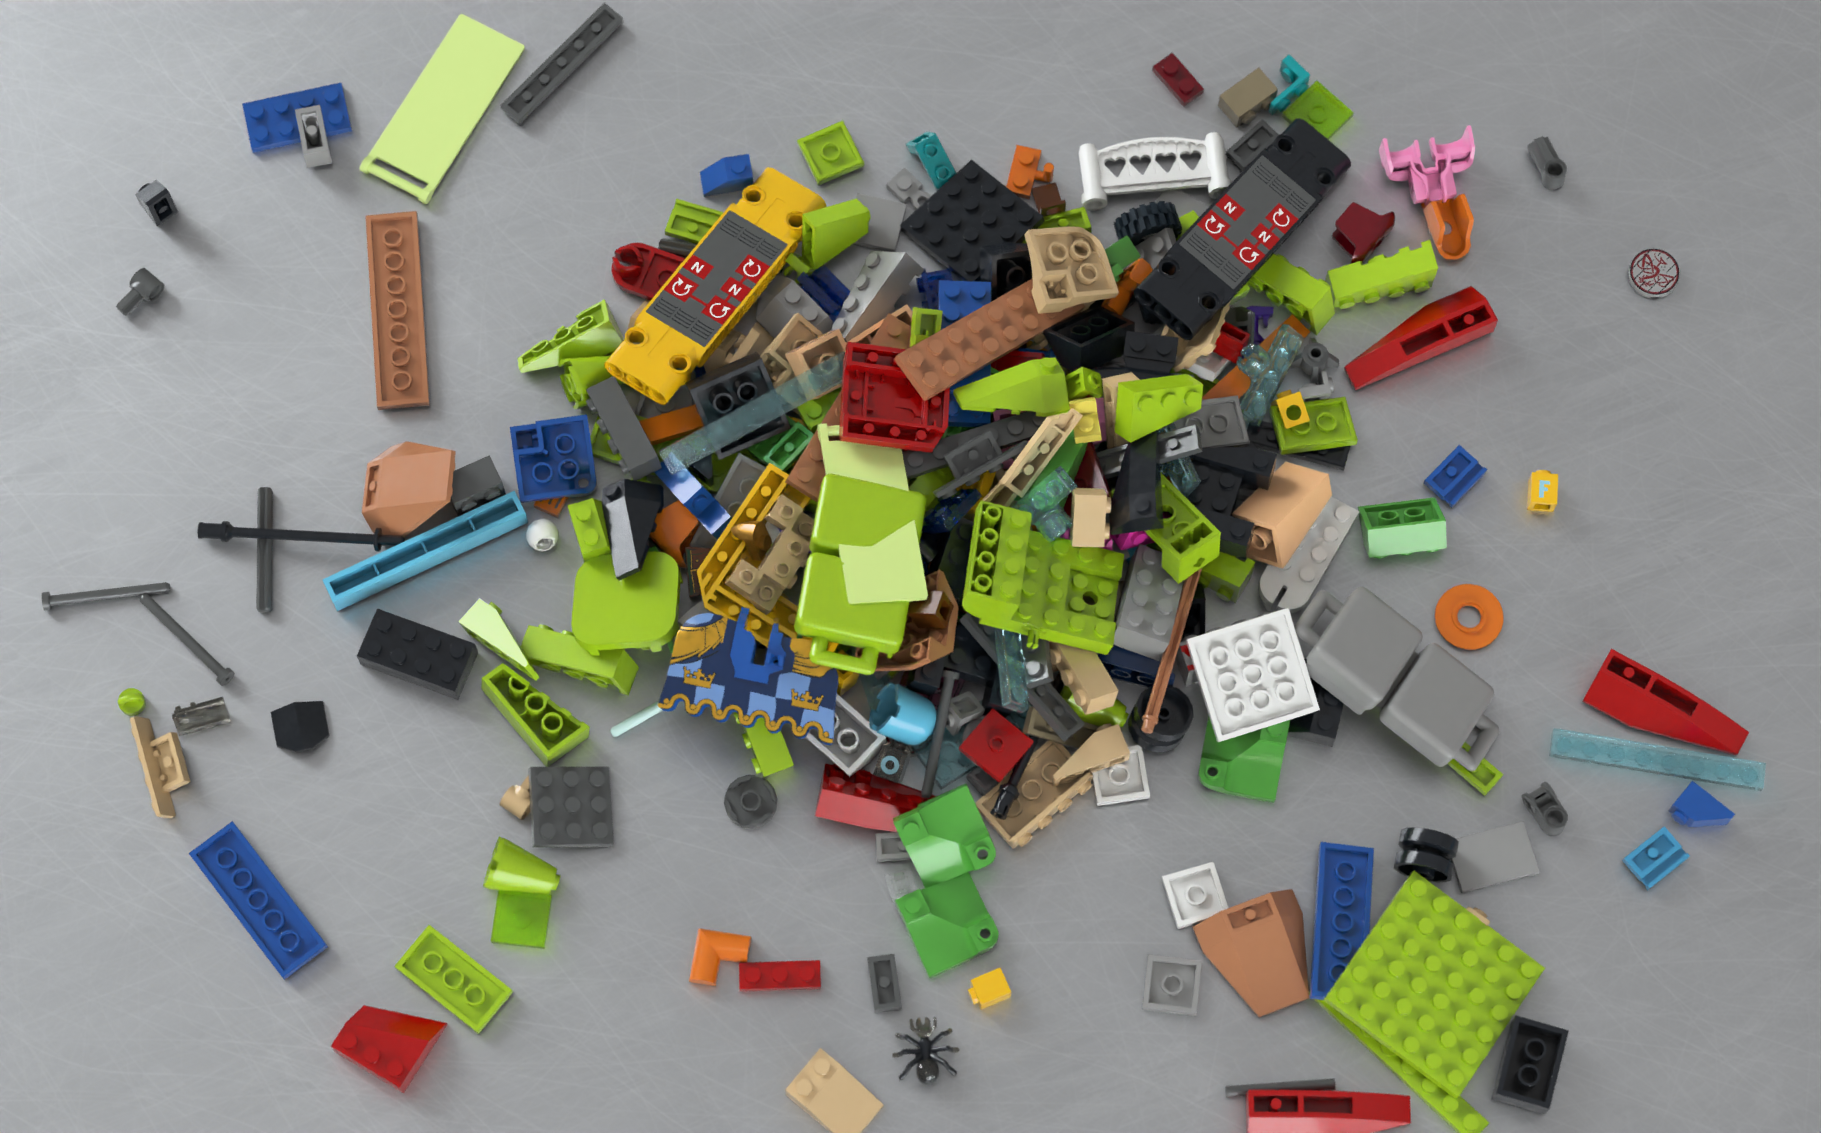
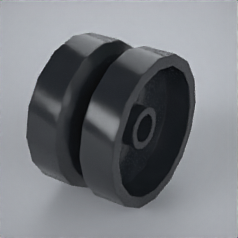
(1173, 720)
(1426, 853)

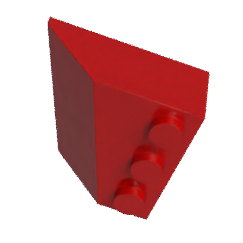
(388, 1043)

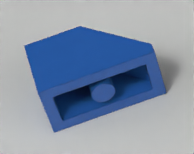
(727, 175)
(1699, 808)

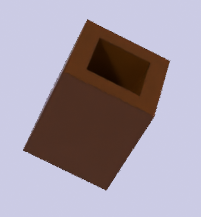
(931, 612)

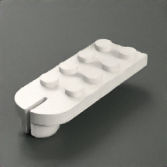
(1309, 560)

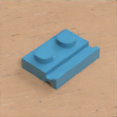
(1656, 858)

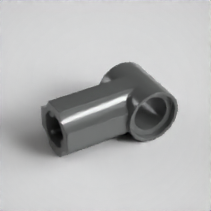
(1547, 161)

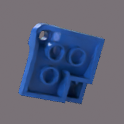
(553, 458)

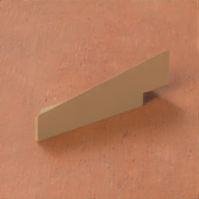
(1033, 458)

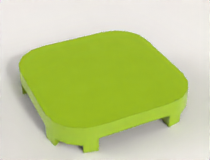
(628, 611)

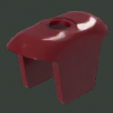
(1361, 231)

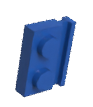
(1455, 476)

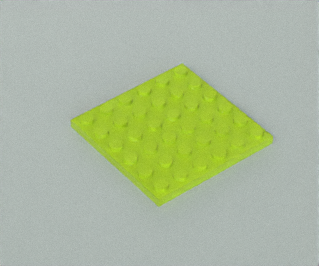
(1434, 984)

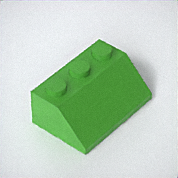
(1402, 527)

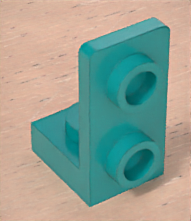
(1292, 73)
(933, 158)

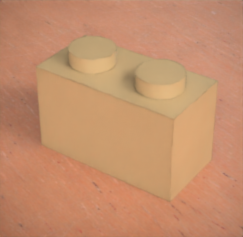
(1089, 517)

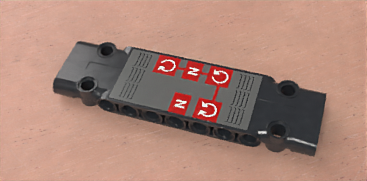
(1242, 229)

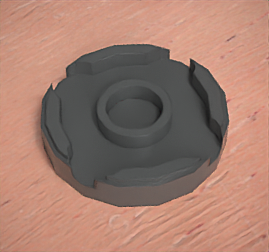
(750, 801)

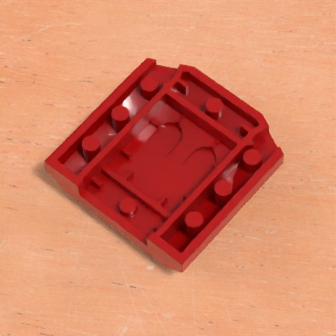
(884, 406)

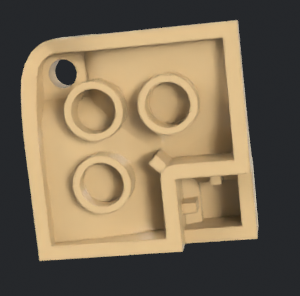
(1068, 268)
(793, 335)

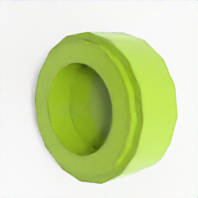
(131, 702)

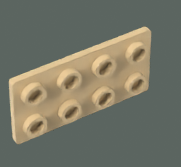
(1201, 344)

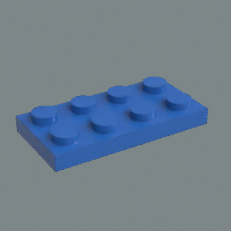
(274, 121)

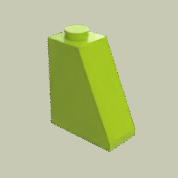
(832, 230)

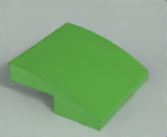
(783, 448)

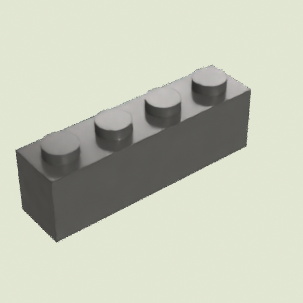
(623, 428)

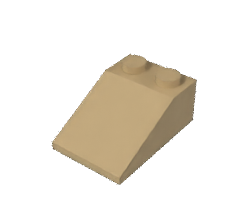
(833, 1096)

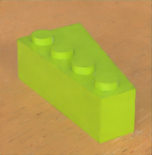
(536, 718)

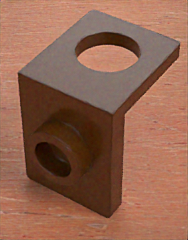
(1048, 200)

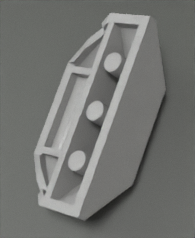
(784, 299)

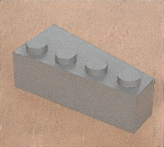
(876, 291)

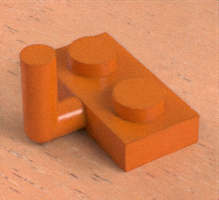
(1025, 172)

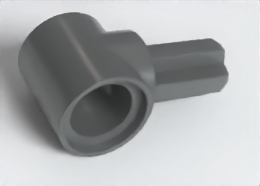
(144, 287)

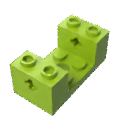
(1187, 536)

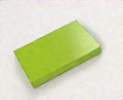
(1328, 426)

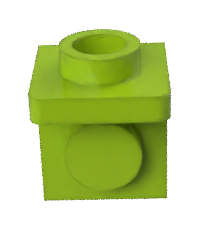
(1083, 383)

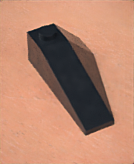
(1138, 491)
(629, 519)

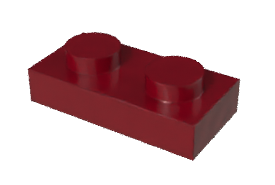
(1178, 79)

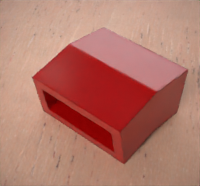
(1231, 342)

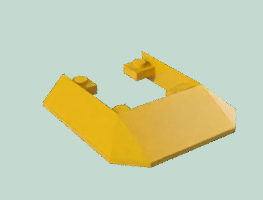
(729, 550)

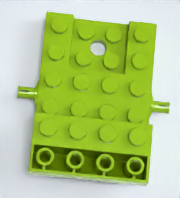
(1039, 585)

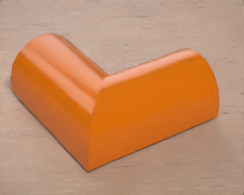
(1129, 280)
(716, 946)

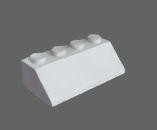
(854, 740)

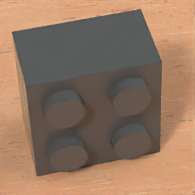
(475, 485)

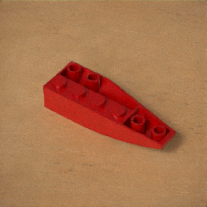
(1425, 335)
(1660, 706)
(864, 799)
(1324, 1111)

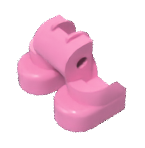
(1433, 182)

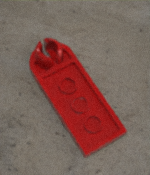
(648, 269)

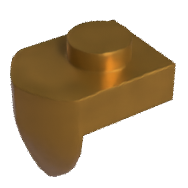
(755, 537)

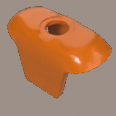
(1460, 218)
(675, 531)

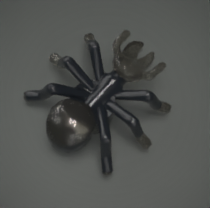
(925, 1056)

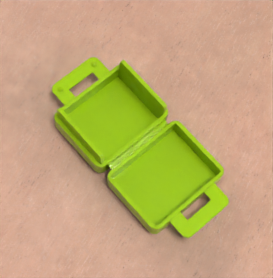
(853, 515)

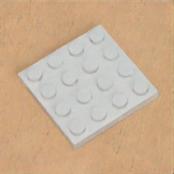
(1252, 674)

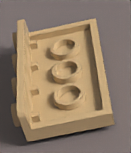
(1037, 796)

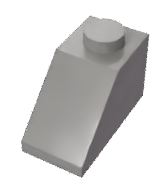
(313, 136)

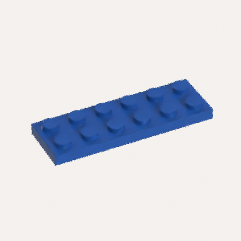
(957, 301)
(258, 900)
(1340, 911)

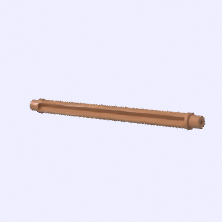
(1151, 715)

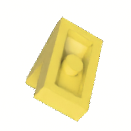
(1088, 427)

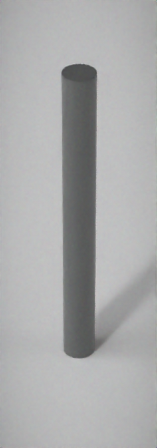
(1321, 1084)

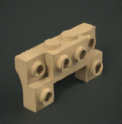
(778, 568)

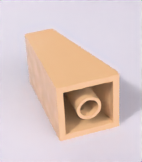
(1284, 512)

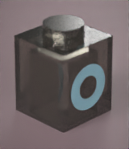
(893, 761)

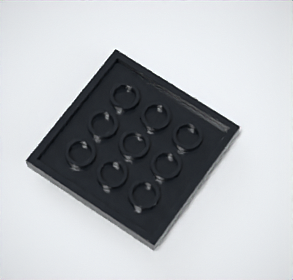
(968, 214)

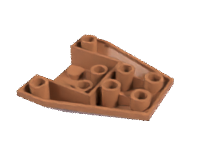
(407, 487)
(922, 644)
(1260, 950)

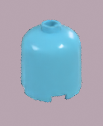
(903, 715)

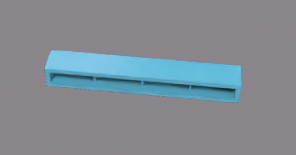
(425, 551)

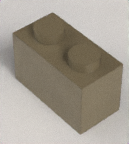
(1248, 98)

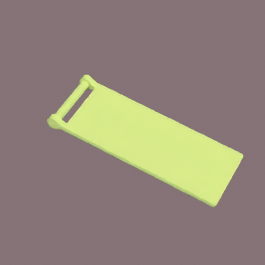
(444, 106)
(894, 565)

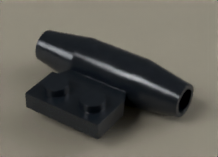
(1145, 356)

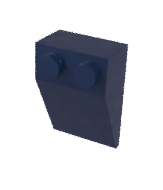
(1131, 667)

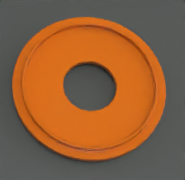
(1461, 636)

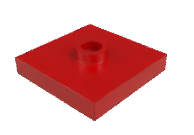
(996, 745)

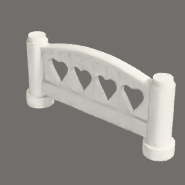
(1101, 182)

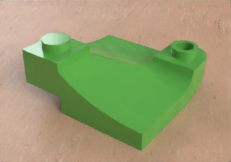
(1245, 764)
(945, 836)
(947, 923)

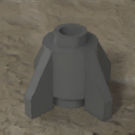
(1314, 359)

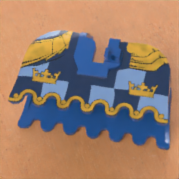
(716, 670)

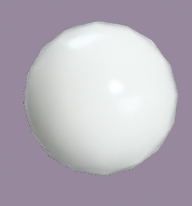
(542, 534)

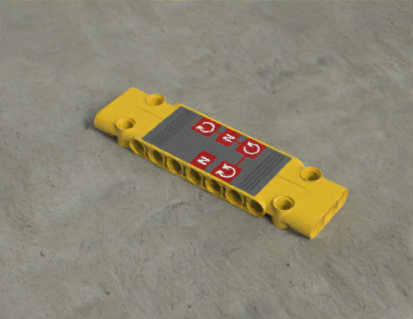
(713, 287)

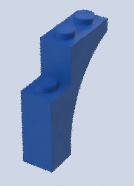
(696, 499)

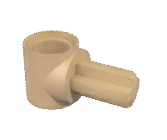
(517, 800)

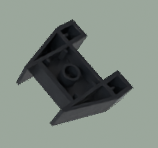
(1221, 477)
(972, 664)

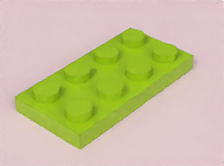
(453, 979)

